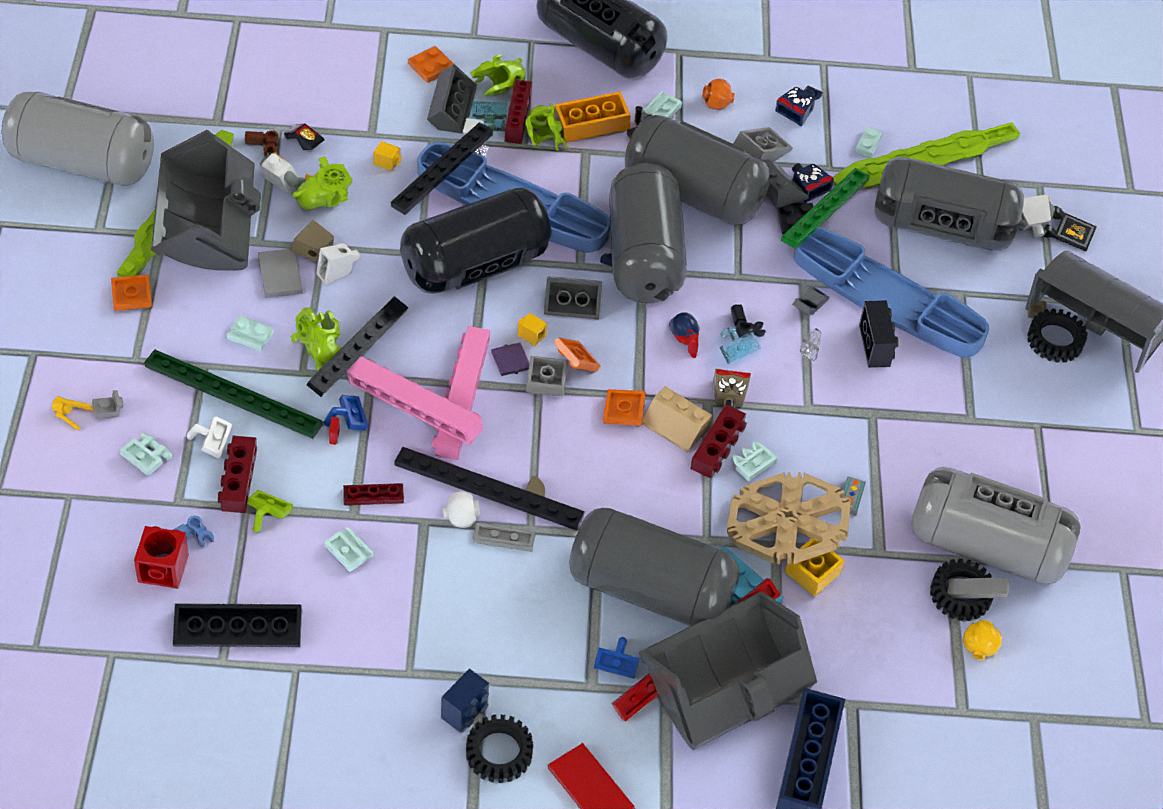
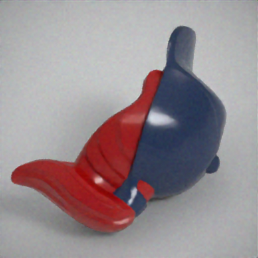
(686, 331)

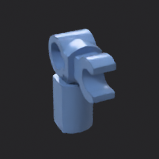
(196, 527)

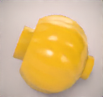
(982, 639)

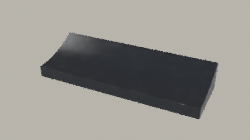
(237, 625)

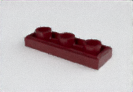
(373, 494)

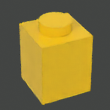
(387, 156)
(532, 329)

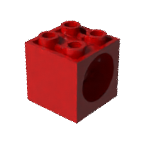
(165, 570)

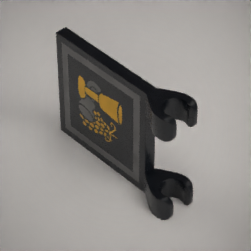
(1071, 230)

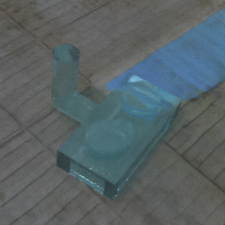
(738, 346)

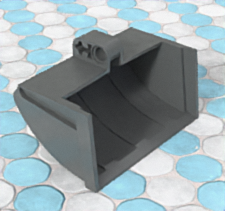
(205, 204)
(1102, 301)
(731, 668)

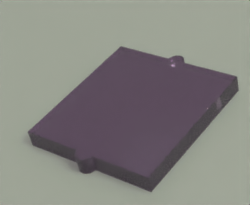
(510, 359)

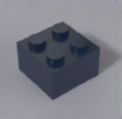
(465, 700)

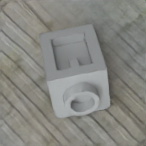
(108, 406)

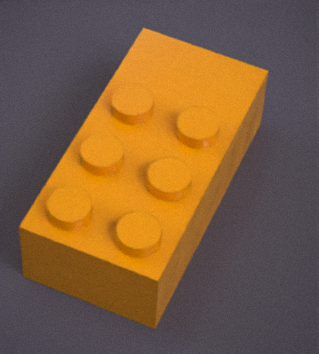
(593, 116)

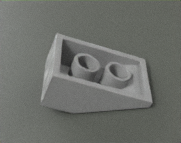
(763, 143)

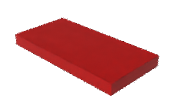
(588, 781)

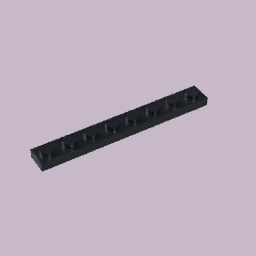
(441, 168)
(357, 346)

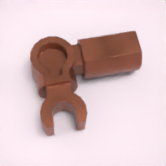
(270, 139)

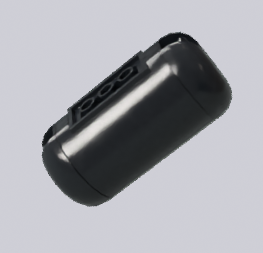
(610, 31)
(475, 241)

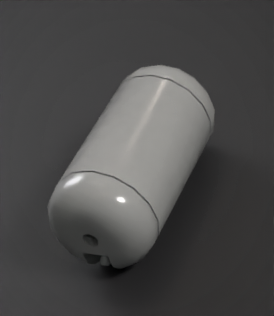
(78, 138)
(996, 525)

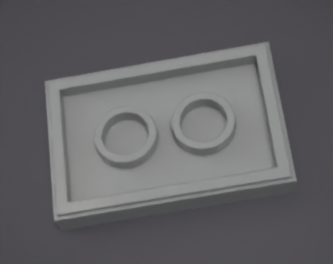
(280, 273)

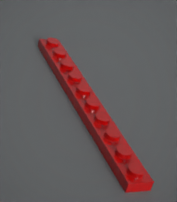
(645, 690)

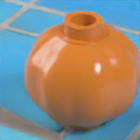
(718, 94)

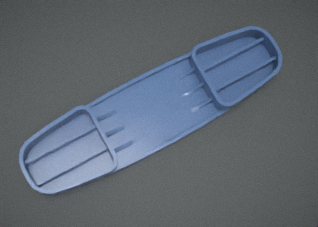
(572, 220)
(916, 310)

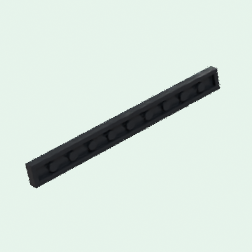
(489, 488)

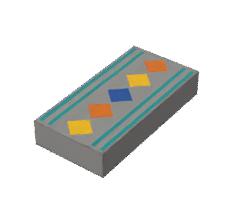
(854, 490)

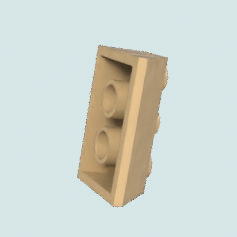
(677, 419)

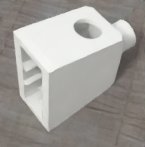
(335, 262)

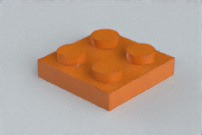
(429, 63)
(131, 292)
(576, 354)
(624, 407)

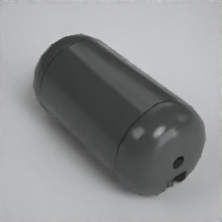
(709, 170)
(949, 203)
(647, 233)
(652, 567)

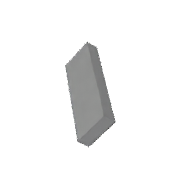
(504, 537)
(979, 588)

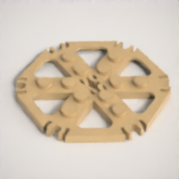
(803, 518)

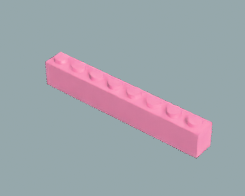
(463, 384)
(415, 400)

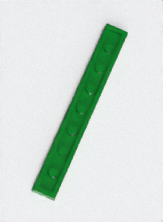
(825, 208)

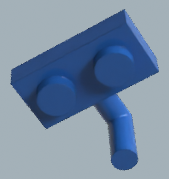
(351, 410)
(616, 661)

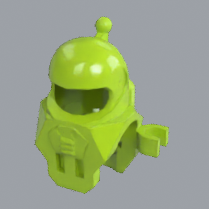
(501, 74)
(544, 119)
(325, 187)
(318, 341)

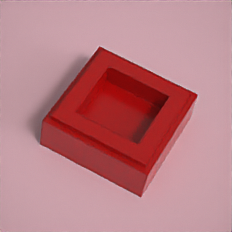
(334, 430)

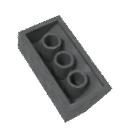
(452, 100)

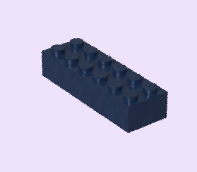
(811, 751)

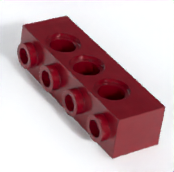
(518, 111)
(718, 441)
(238, 474)

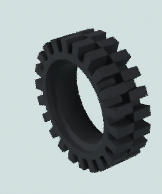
(1062, 320)
(942, 598)
(493, 770)

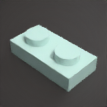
(868, 142)

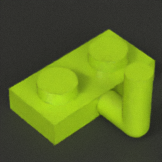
(269, 504)

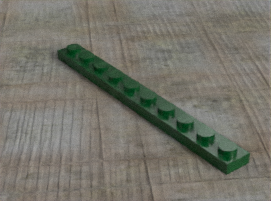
(233, 393)

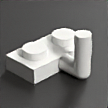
(215, 436)

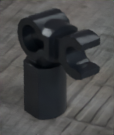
(742, 326)

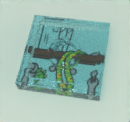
(492, 113)

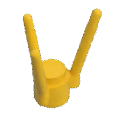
(64, 406)

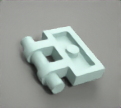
(142, 457)

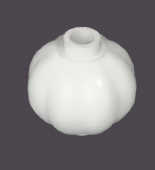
(461, 509)

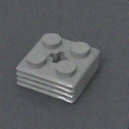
(546, 376)

